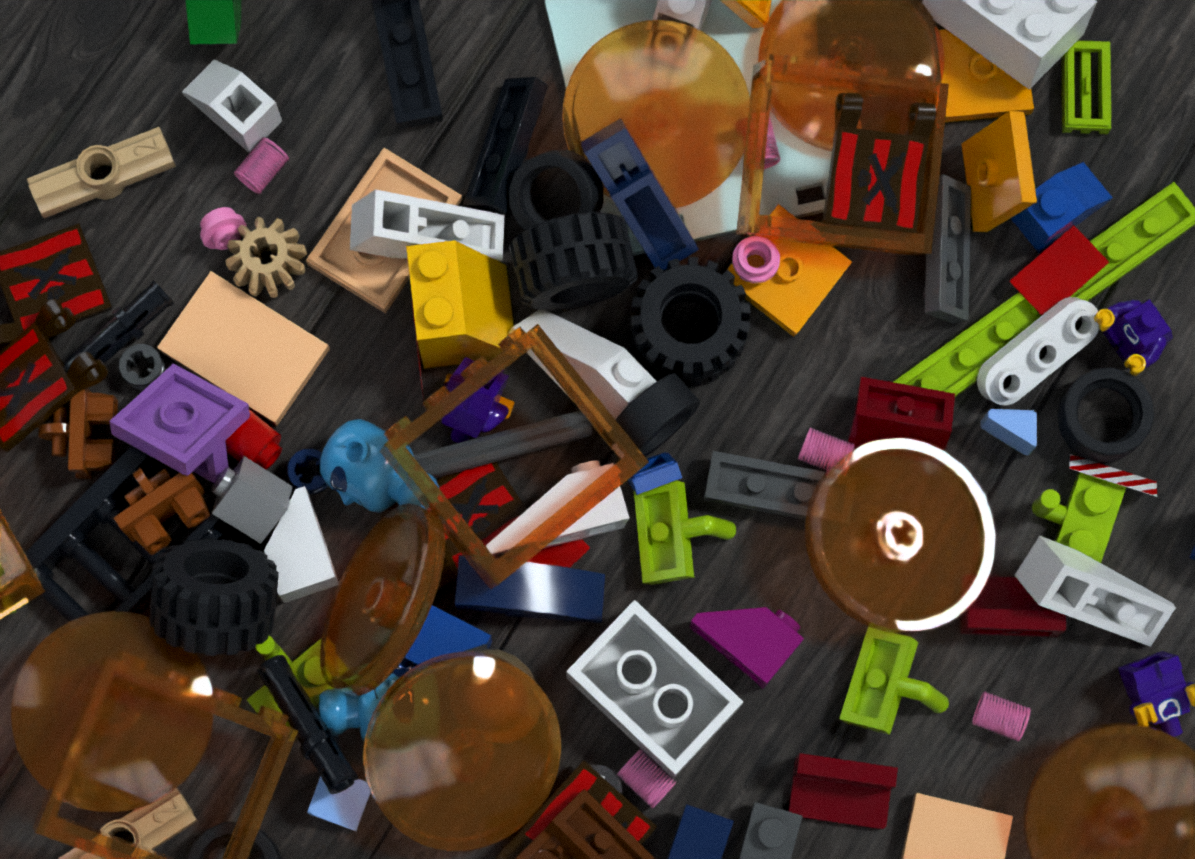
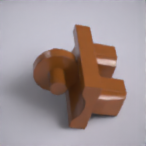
(84, 452)
(157, 501)

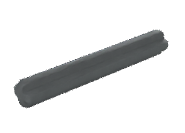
(505, 444)

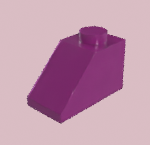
(750, 639)

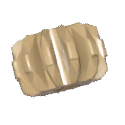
(284, 257)

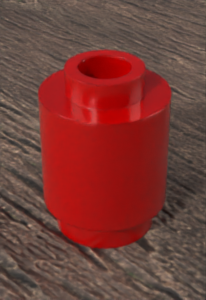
(255, 441)

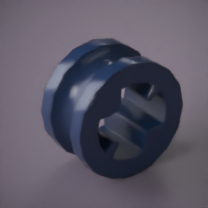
(301, 460)

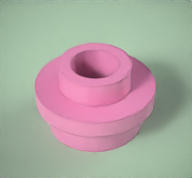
(219, 227)
(756, 246)

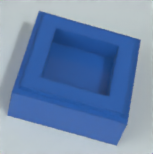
(658, 472)

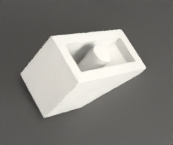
(300, 551)

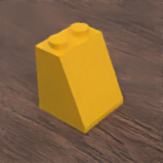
(458, 303)

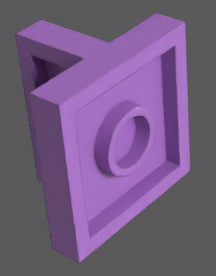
(182, 422)

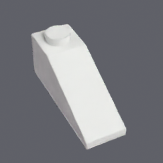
(390, 221)
(603, 365)
(604, 517)
(1092, 592)

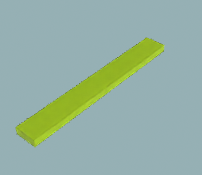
(1123, 245)

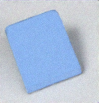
(1013, 427)
(340, 808)

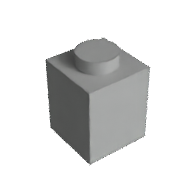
(250, 499)

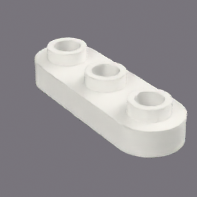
(1021, 354)

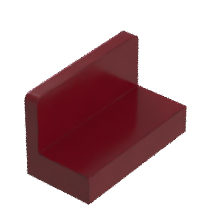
(901, 412)
(1009, 610)
(842, 790)

